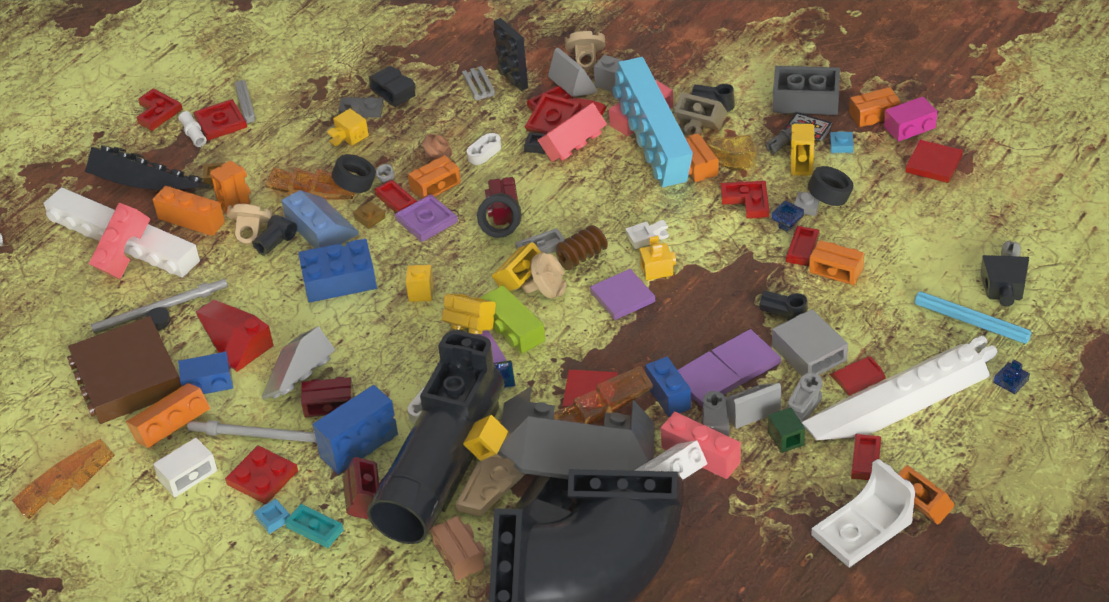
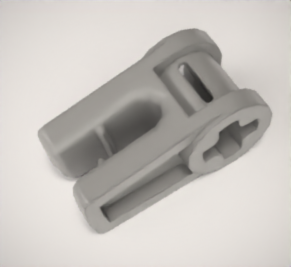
(806, 396)

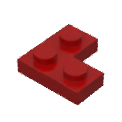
(159, 109)
(751, 193)

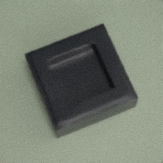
(532, 144)

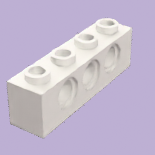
(682, 458)

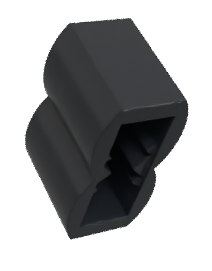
(392, 85)

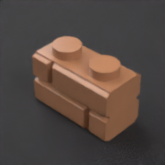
(457, 547)

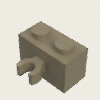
(699, 113)

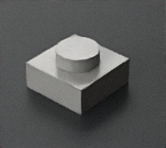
(807, 202)

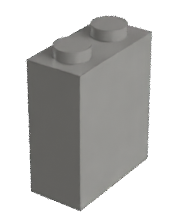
(809, 344)

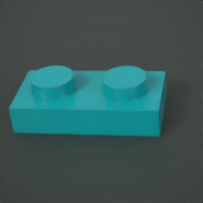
(314, 525)

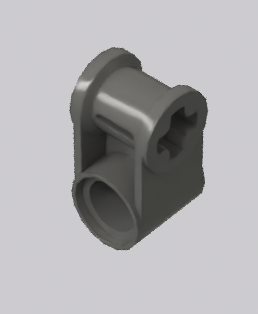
(715, 412)

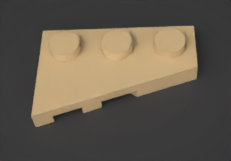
(487, 485)

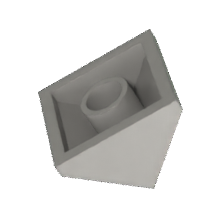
(570, 75)
(753, 404)

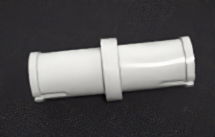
(192, 129)

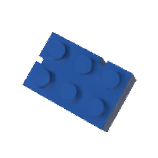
(337, 270)
(355, 428)

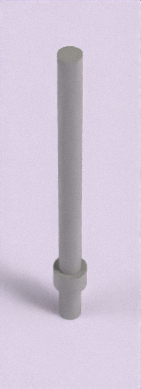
(203, 290)
(215, 428)

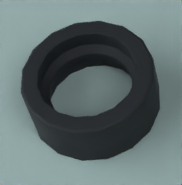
(349, 181)
(830, 186)
(516, 212)

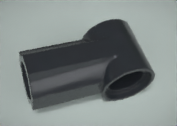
(723, 93)
(277, 231)
(783, 305)

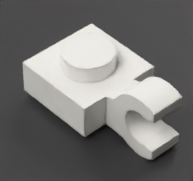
(640, 233)

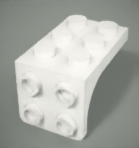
(870, 518)

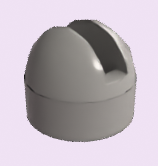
(387, 170)
(1008, 245)

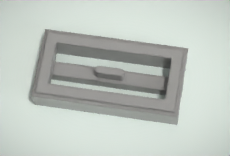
(474, 74)
(545, 241)

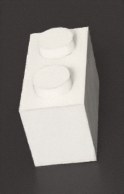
(185, 467)

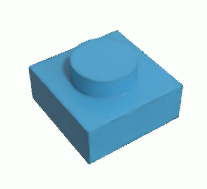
(841, 142)
(271, 516)

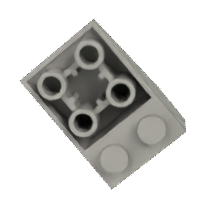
(298, 361)

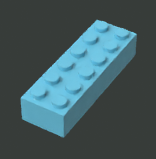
(652, 122)

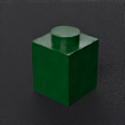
(786, 430)

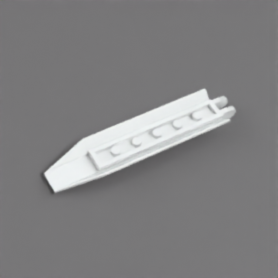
(904, 392)

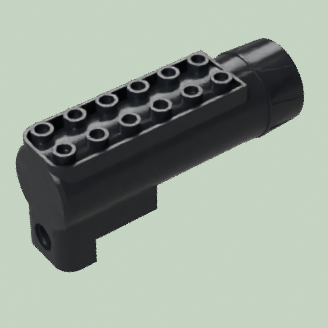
(433, 455)

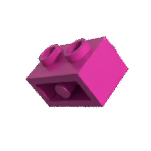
(910, 119)

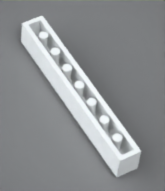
(92, 219)

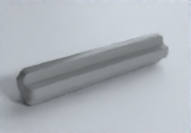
(245, 101)

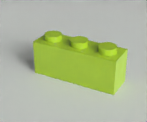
(515, 321)

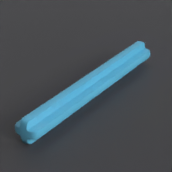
(973, 317)

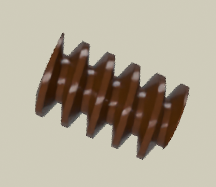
(581, 246)

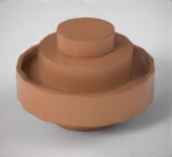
(436, 147)

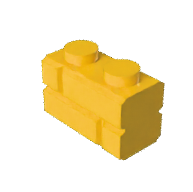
(802, 149)
(516, 267)
(468, 312)

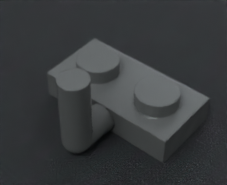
(363, 106)

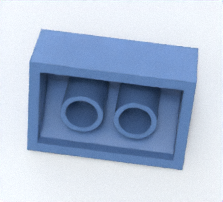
(317, 220)

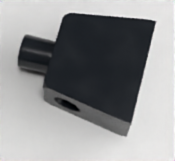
(1004, 277)

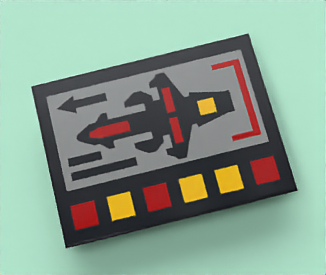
(821, 127)

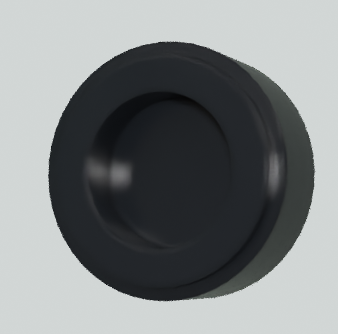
(160, 317)

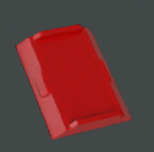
(858, 375)

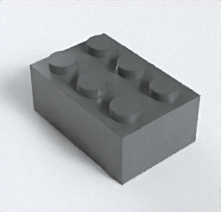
(806, 90)

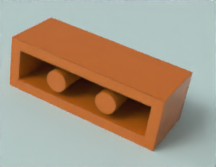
(189, 210)
(168, 415)

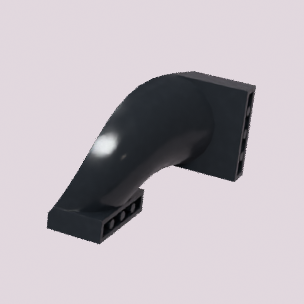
(598, 551)

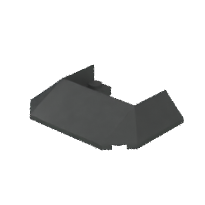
(554, 446)

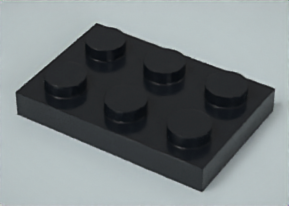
(510, 54)

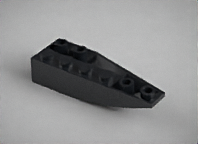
(137, 171)

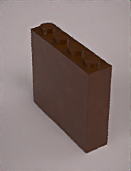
(123, 370)

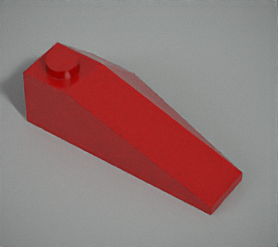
(236, 332)

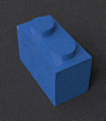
(207, 372)
(668, 386)

